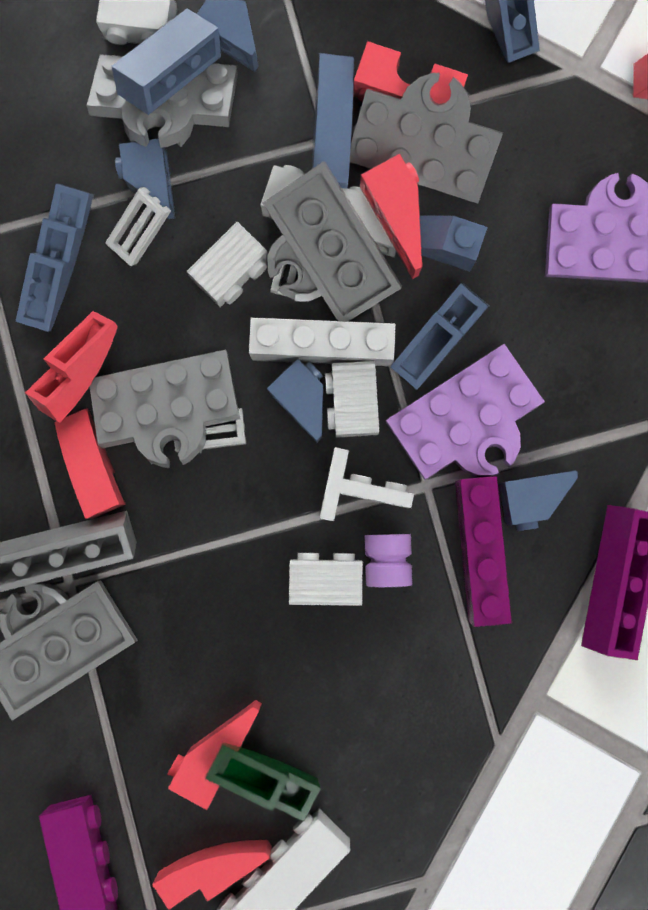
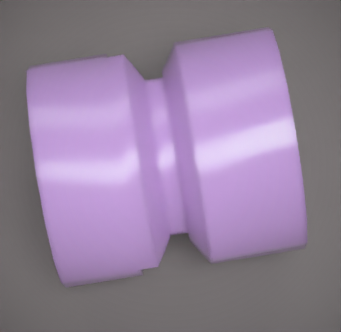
(388, 560)

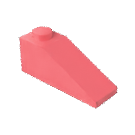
(395, 201)
(191, 770)

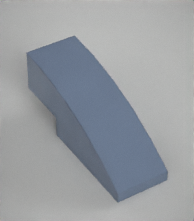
(439, 335)

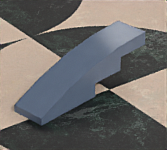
(334, 115)
(55, 258)

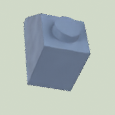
(514, 27)
(234, 29)
(146, 168)
(451, 240)
(301, 396)
(534, 498)

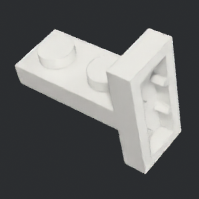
(358, 487)

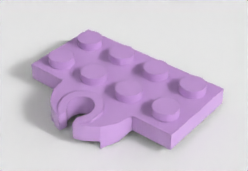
(603, 237)
(467, 417)

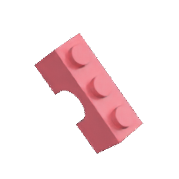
(379, 73)

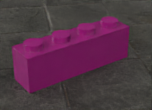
(483, 551)
(619, 586)
(78, 855)

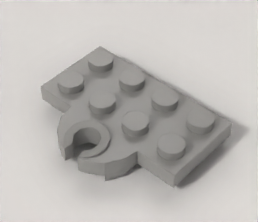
(200, 102)
(432, 136)
(327, 247)
(165, 405)
(56, 642)

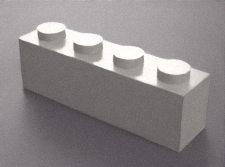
(66, 550)

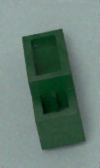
(264, 780)

